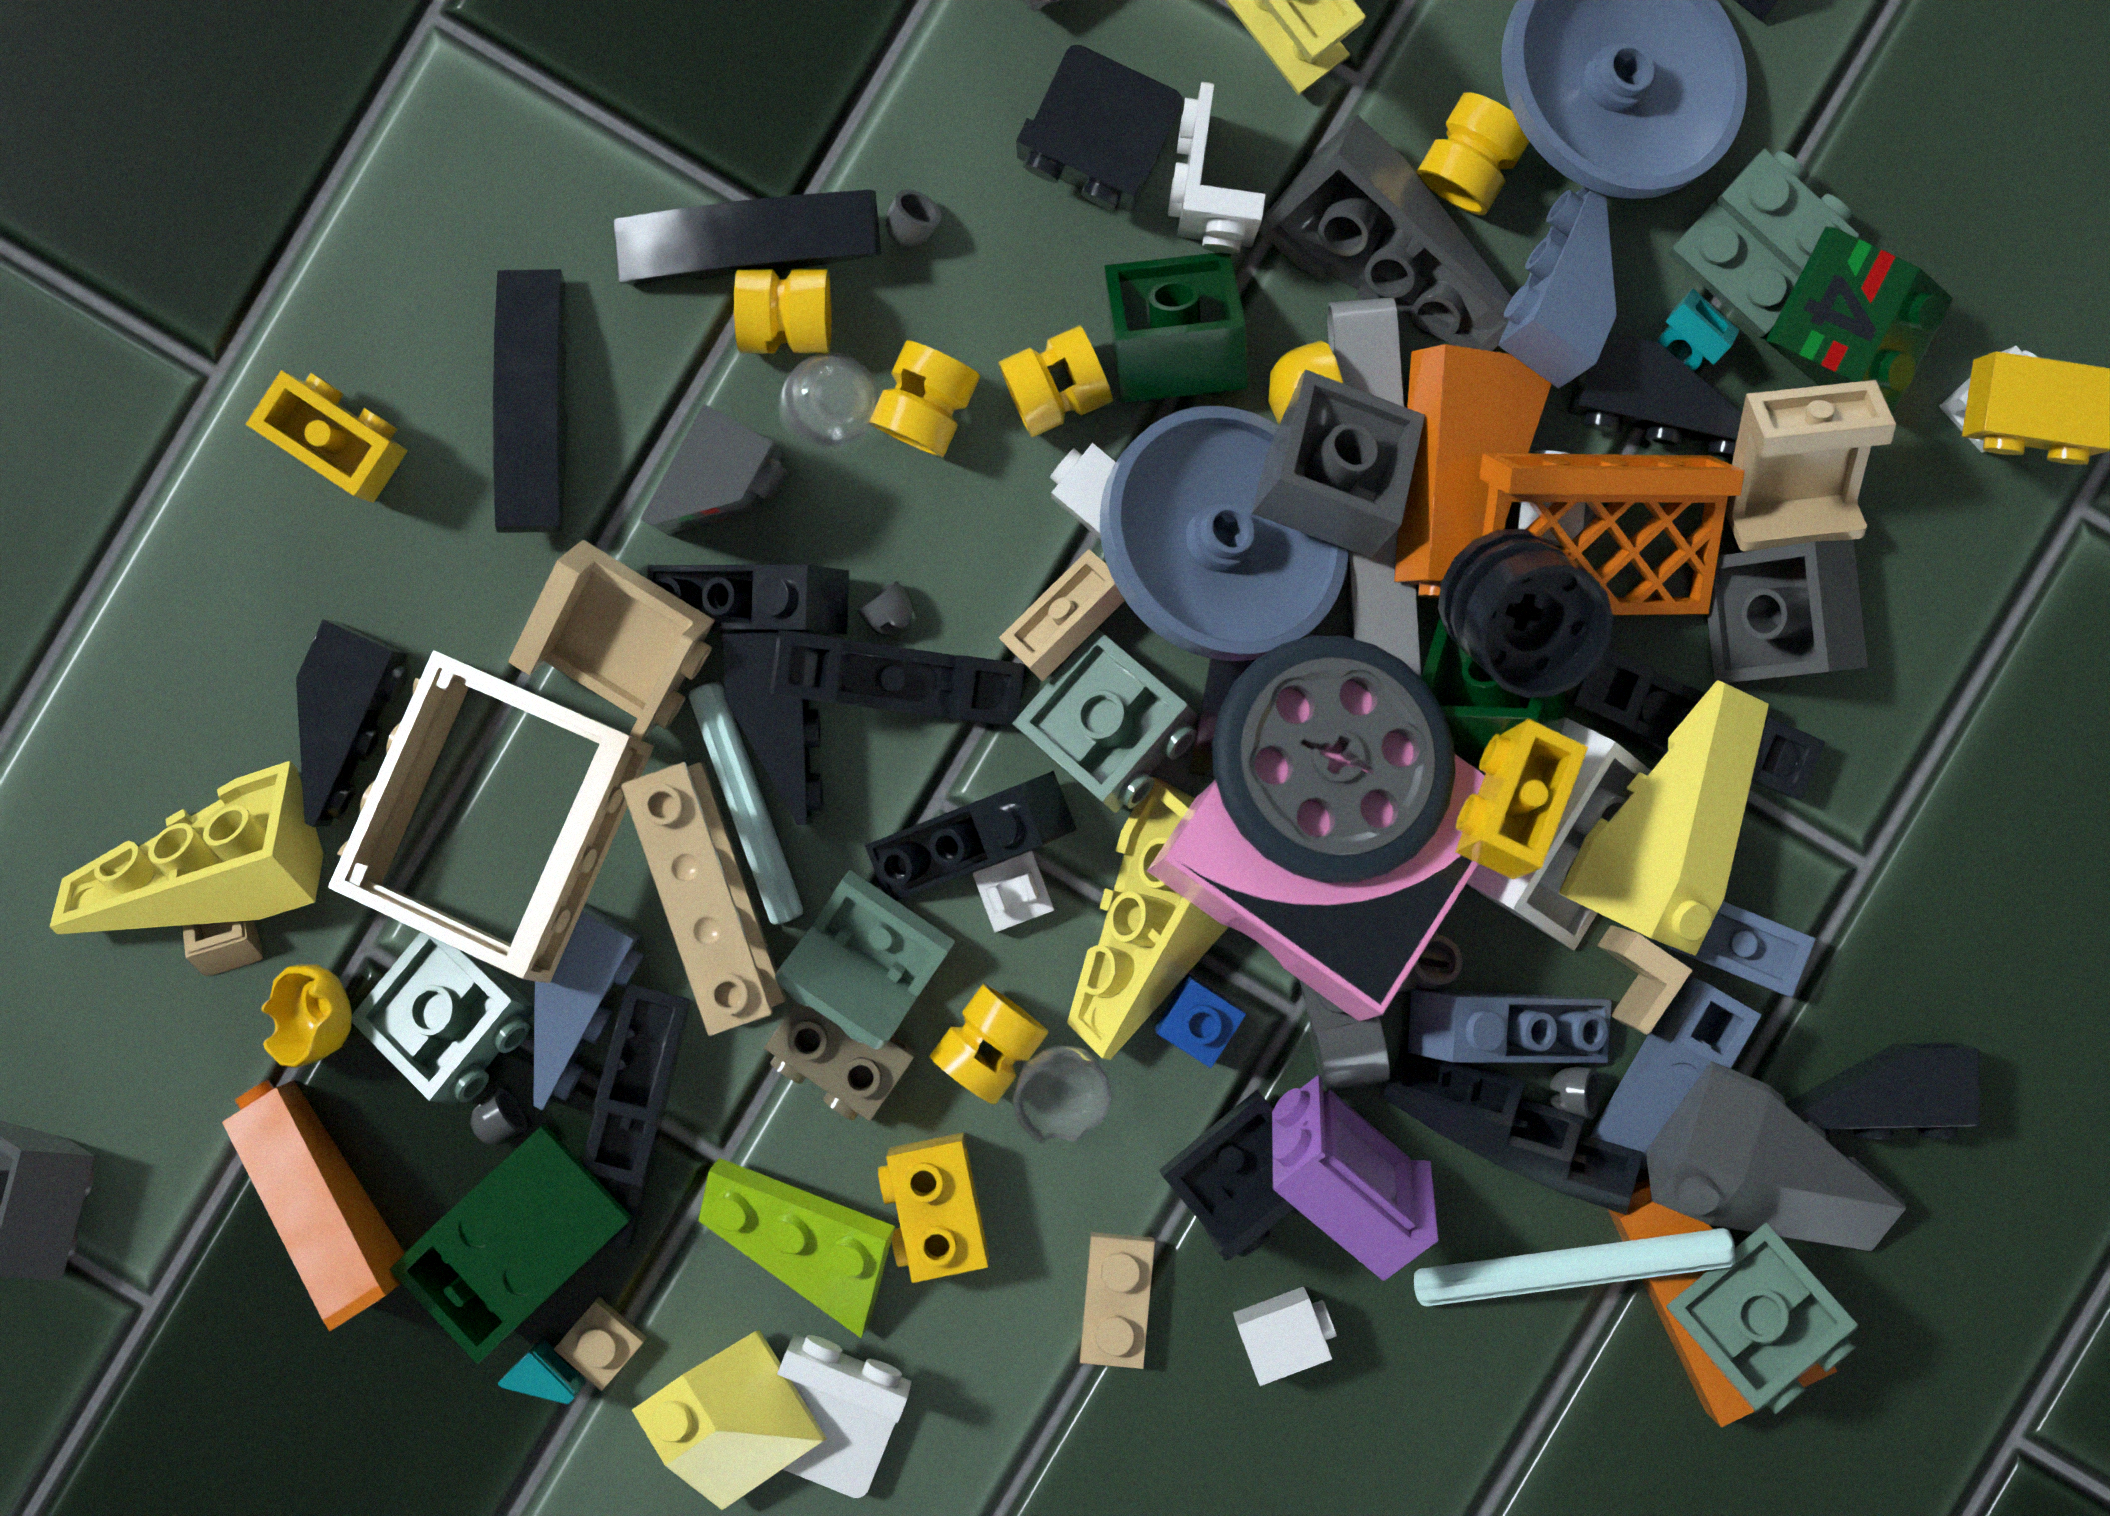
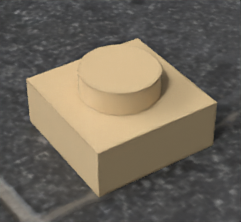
(600, 1343)

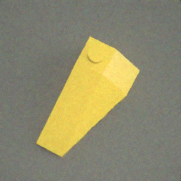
(1674, 840)
(222, 865)
(1147, 935)

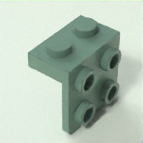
(864, 961)

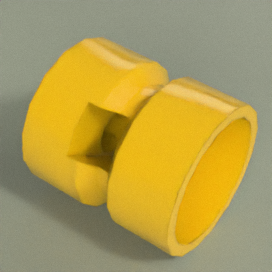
(1468, 163)
(782, 311)
(1034, 389)
(924, 398)
(1001, 1024)

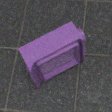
(1352, 1179)

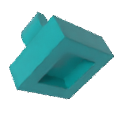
(1701, 327)

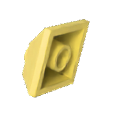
(730, 1422)

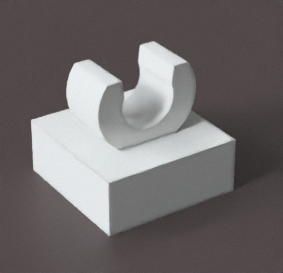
(1013, 891)

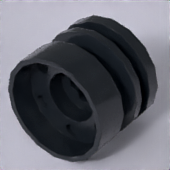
(1525, 612)

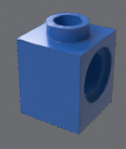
(1199, 1020)

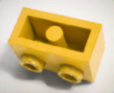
(2039, 405)
(326, 436)
(1519, 799)
(935, 1207)

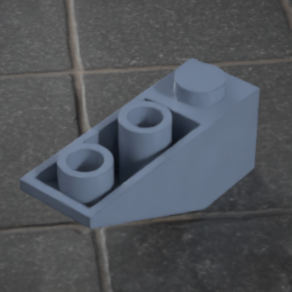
(1569, 296)
(575, 1001)
(1508, 1027)
(1690, 1034)

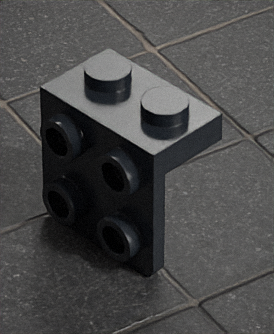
(1099, 128)
(1230, 1179)

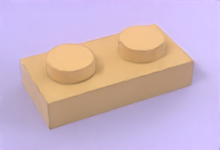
(1064, 616)
(1117, 1300)

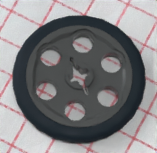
(1268, 812)

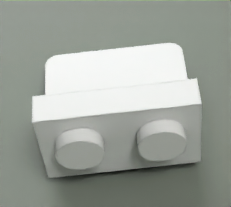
(1207, 213)
(853, 1406)

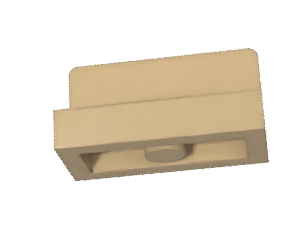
(1657, 979)

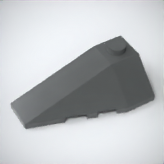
(1381, 230)
(1748, 1161)

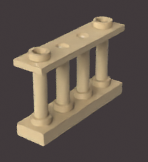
(704, 895)

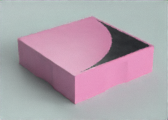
(1337, 938)

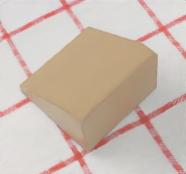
(222, 946)

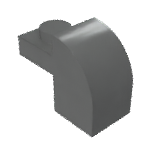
(1344, 1049)

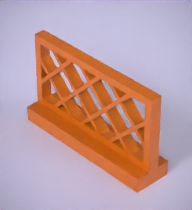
(1622, 482)

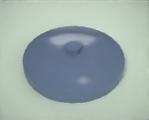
(1625, 89)
(1193, 552)

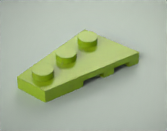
(801, 1239)

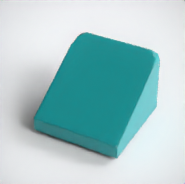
(544, 1375)

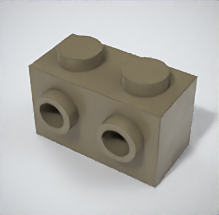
(849, 1071)

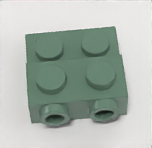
(1759, 238)
(1108, 722)
(443, 1019)
(1765, 1321)

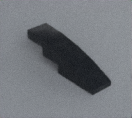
(747, 235)
(529, 401)
(634, 1097)
(1525, 1137)

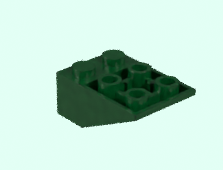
(510, 1243)

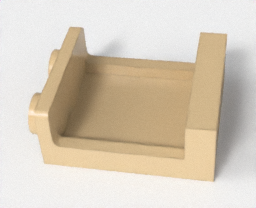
(1805, 463)
(615, 636)

